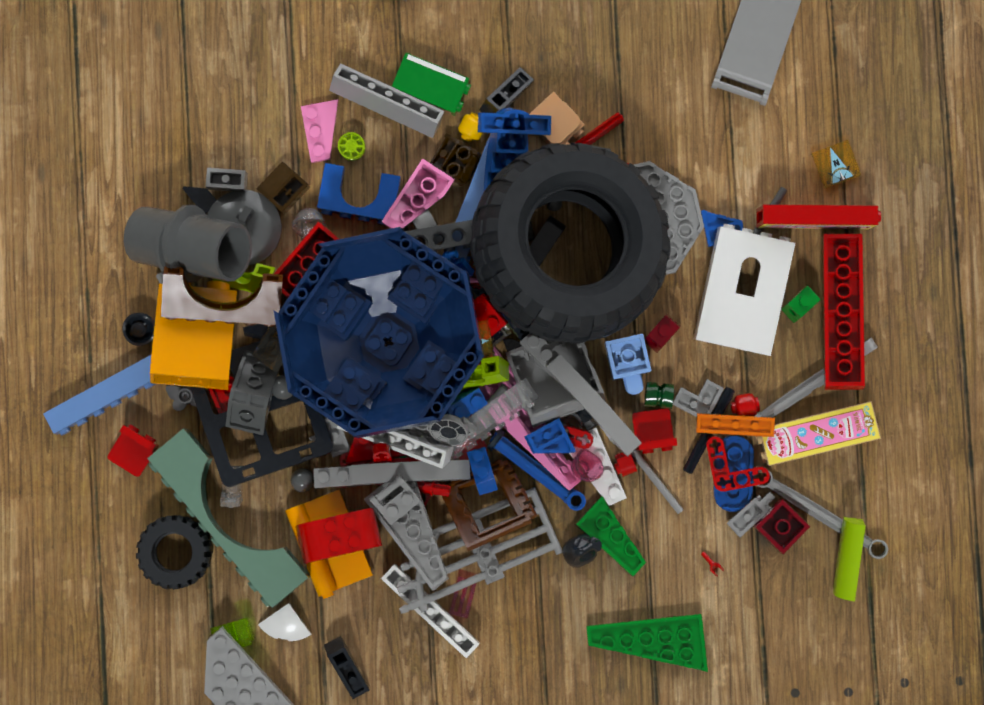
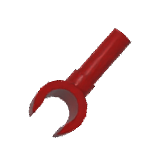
(713, 565)

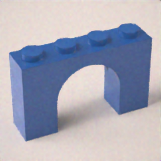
(331, 198)

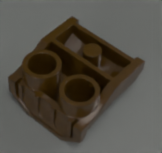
(456, 159)

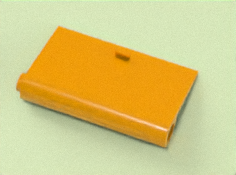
(336, 571)

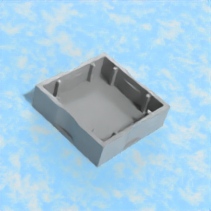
(553, 398)

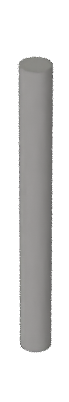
(657, 482)

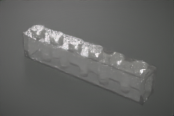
(496, 412)

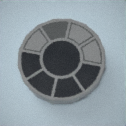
(449, 430)

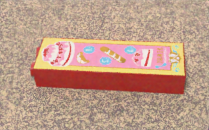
(817, 216)

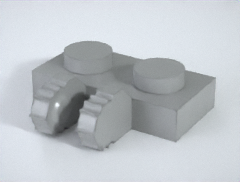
(338, 439)

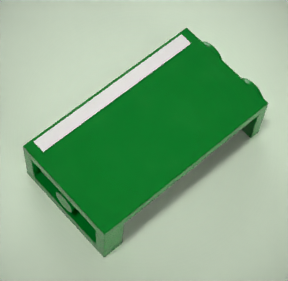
(432, 83)

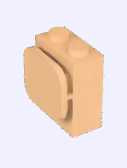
(564, 121)

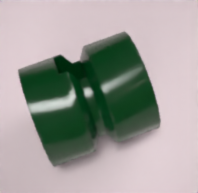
(659, 395)

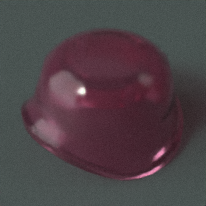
(587, 466)

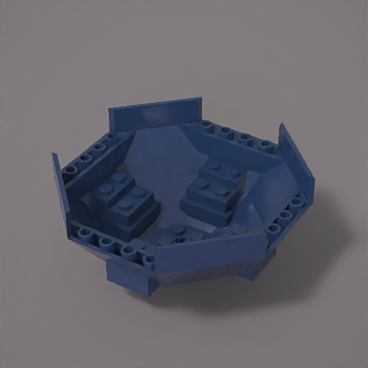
(353, 302)

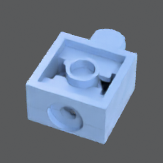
(628, 361)

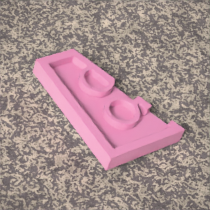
(319, 127)

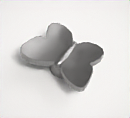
(181, 396)

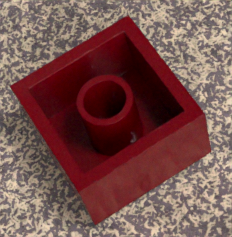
(781, 526)

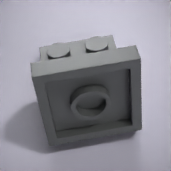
(250, 395)

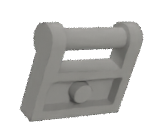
(399, 504)

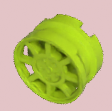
(351, 146)

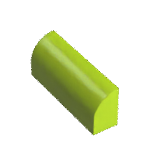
(849, 558)

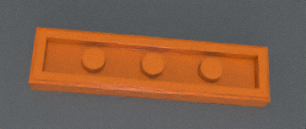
(735, 425)

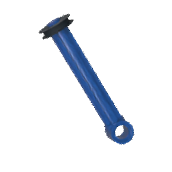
(534, 469)

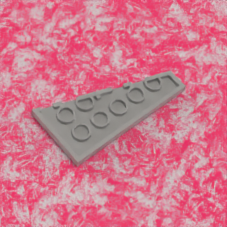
(415, 537)

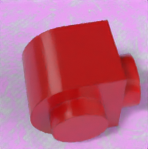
(624, 464)

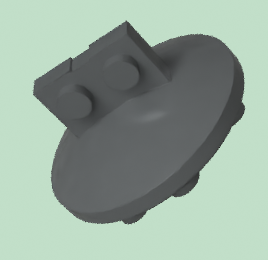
(256, 215)

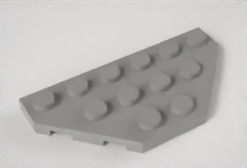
(681, 210)
(235, 677)

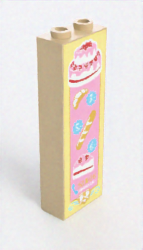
(820, 434)

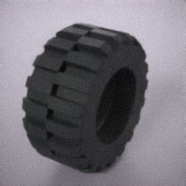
(148, 552)

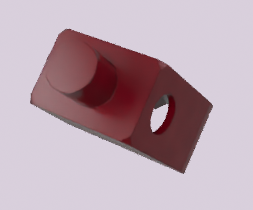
(661, 333)

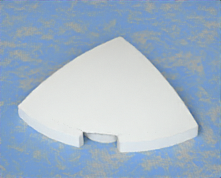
(285, 625)

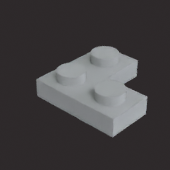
(703, 403)

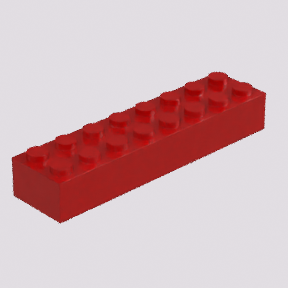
(843, 312)

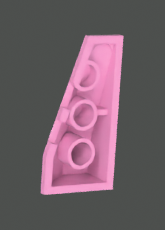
(420, 192)

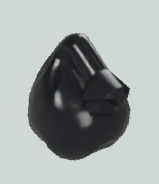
(581, 550)

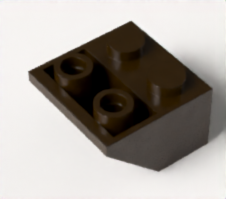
(283, 187)

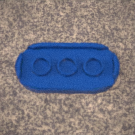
(739, 457)

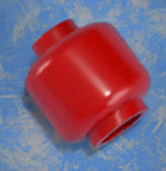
(745, 405)

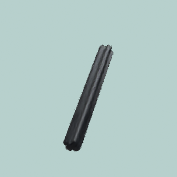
(702, 441)

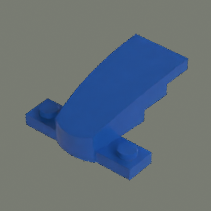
(508, 136)

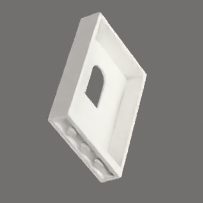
(736, 318)

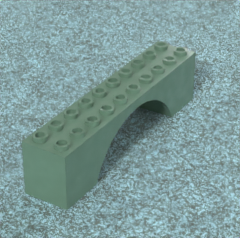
(185, 469)

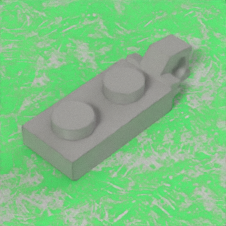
(750, 514)

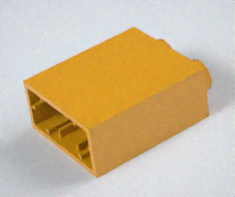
(196, 350)

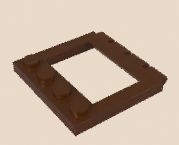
(515, 495)

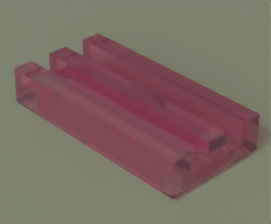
(458, 613)

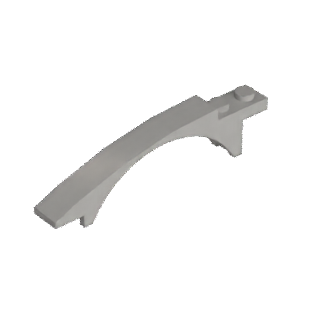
(556, 366)
(380, 473)

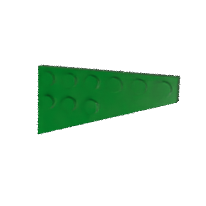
(666, 639)

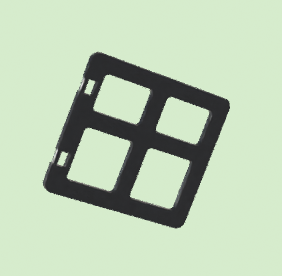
(269, 460)

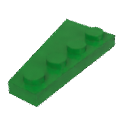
(602, 524)

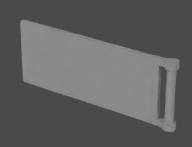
(756, 46)

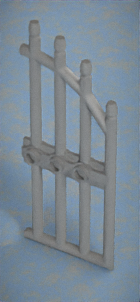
(483, 555)

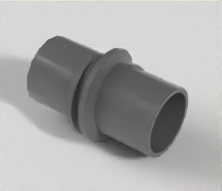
(189, 241)

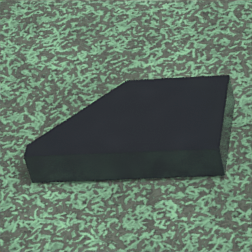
(201, 197)

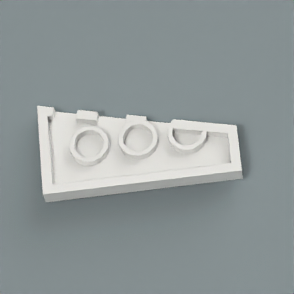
(608, 484)

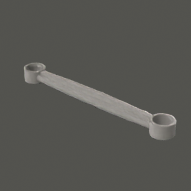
(804, 388)
(816, 511)

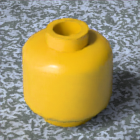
(469, 127)

